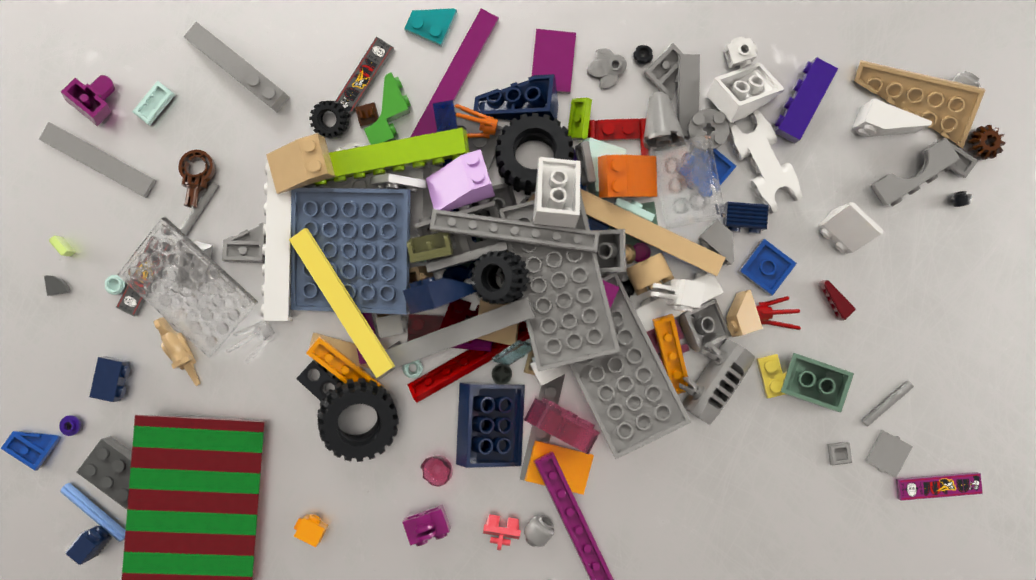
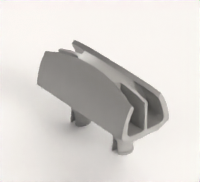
(717, 381)

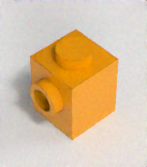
(310, 529)

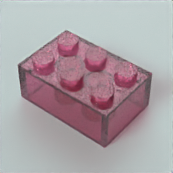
(562, 424)

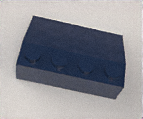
(490, 425)

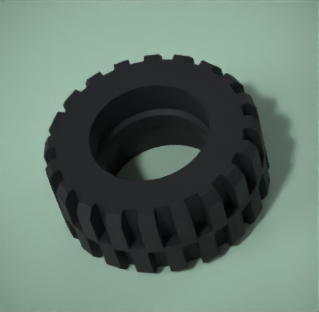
(527, 130)
(364, 444)

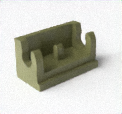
(429, 247)

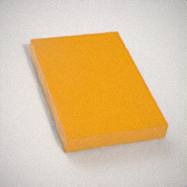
(572, 462)

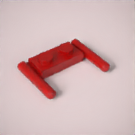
(619, 130)

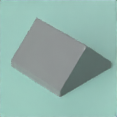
(611, 250)

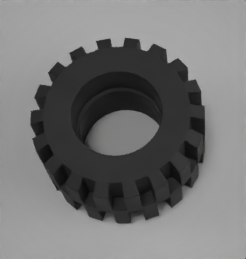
(485, 277)

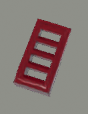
(839, 304)

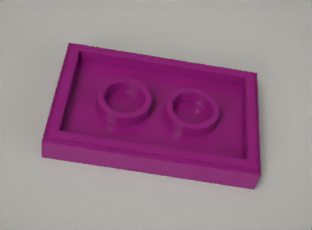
(555, 56)

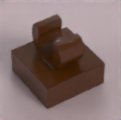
(367, 114)

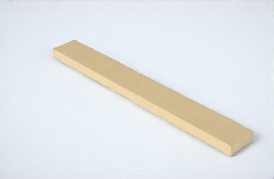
(652, 234)

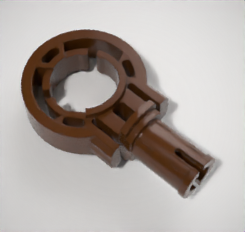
(200, 179)

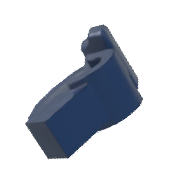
(459, 272)

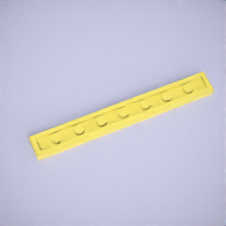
(341, 302)

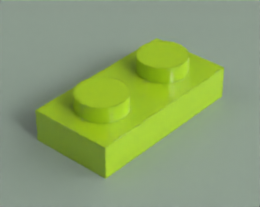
(579, 118)

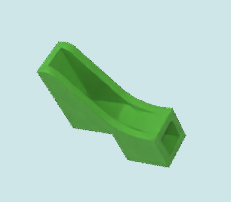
(393, 107)

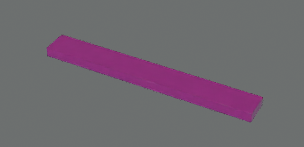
(458, 69)
(572, 517)

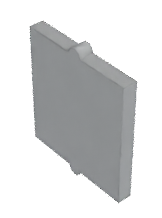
(889, 453)

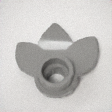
(603, 67)

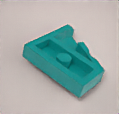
(431, 24)

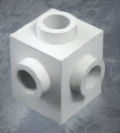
(740, 52)

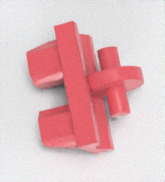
(511, 531)

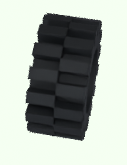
(317, 118)

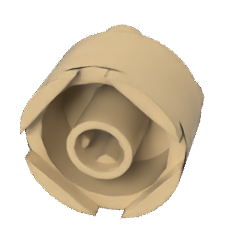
(649, 272)

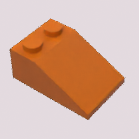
(627, 176)

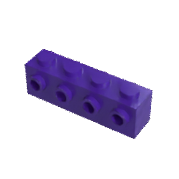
(805, 99)

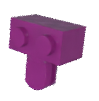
(90, 98)
(426, 526)

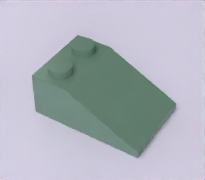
(817, 382)

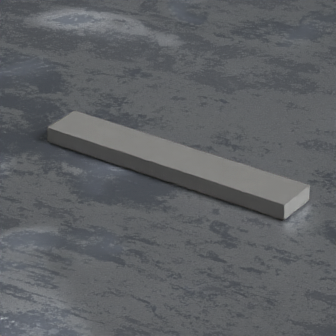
(97, 159)

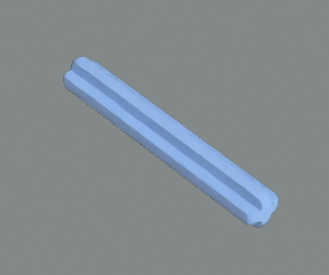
(93, 511)

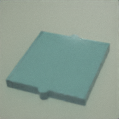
(513, 353)

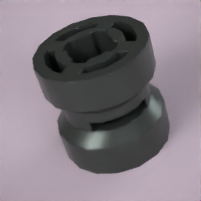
(501, 374)

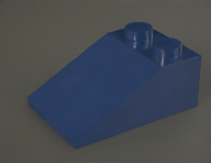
(433, 293)

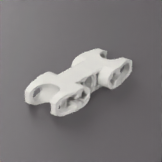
(763, 160)

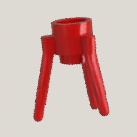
(766, 313)

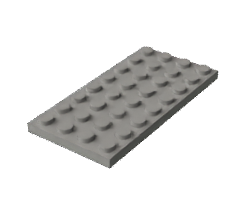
(566, 297)
(630, 387)

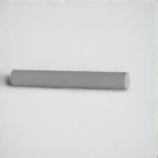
(200, 206)
(887, 403)

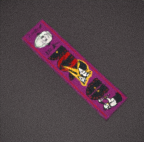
(939, 486)

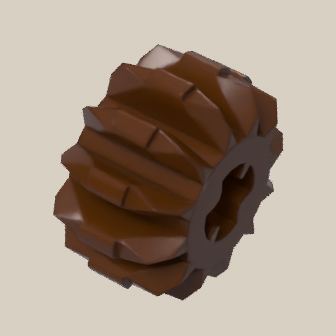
(991, 136)

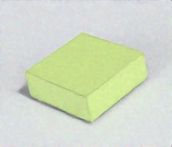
(62, 246)

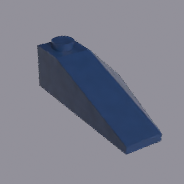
(528, 97)

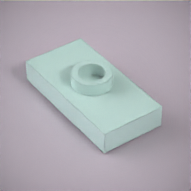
(153, 103)
(635, 208)

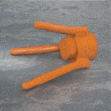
(487, 123)

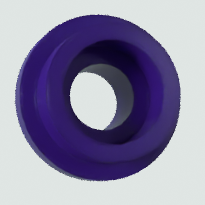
(75, 422)

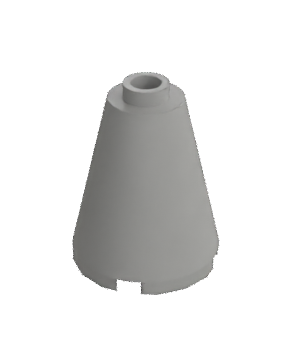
(661, 122)

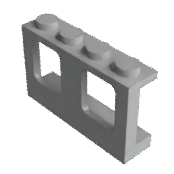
(465, 249)

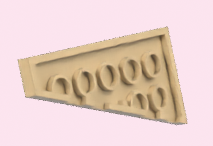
(942, 101)

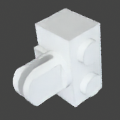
(682, 294)

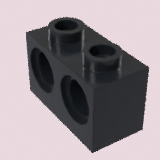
(317, 387)

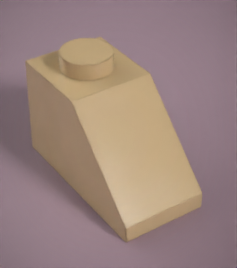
(743, 315)

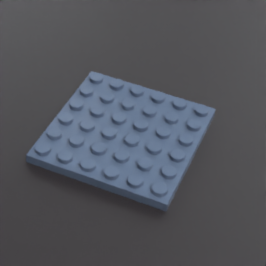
(363, 240)

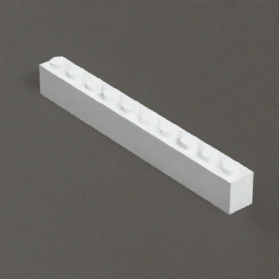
(649, 310)

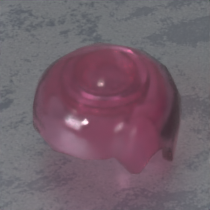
(437, 470)

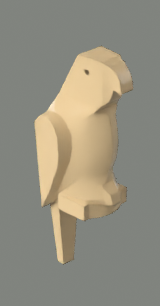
(177, 349)

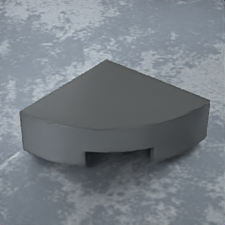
(55, 286)

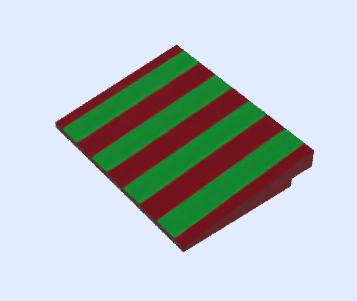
(192, 498)

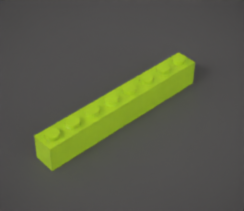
(397, 155)

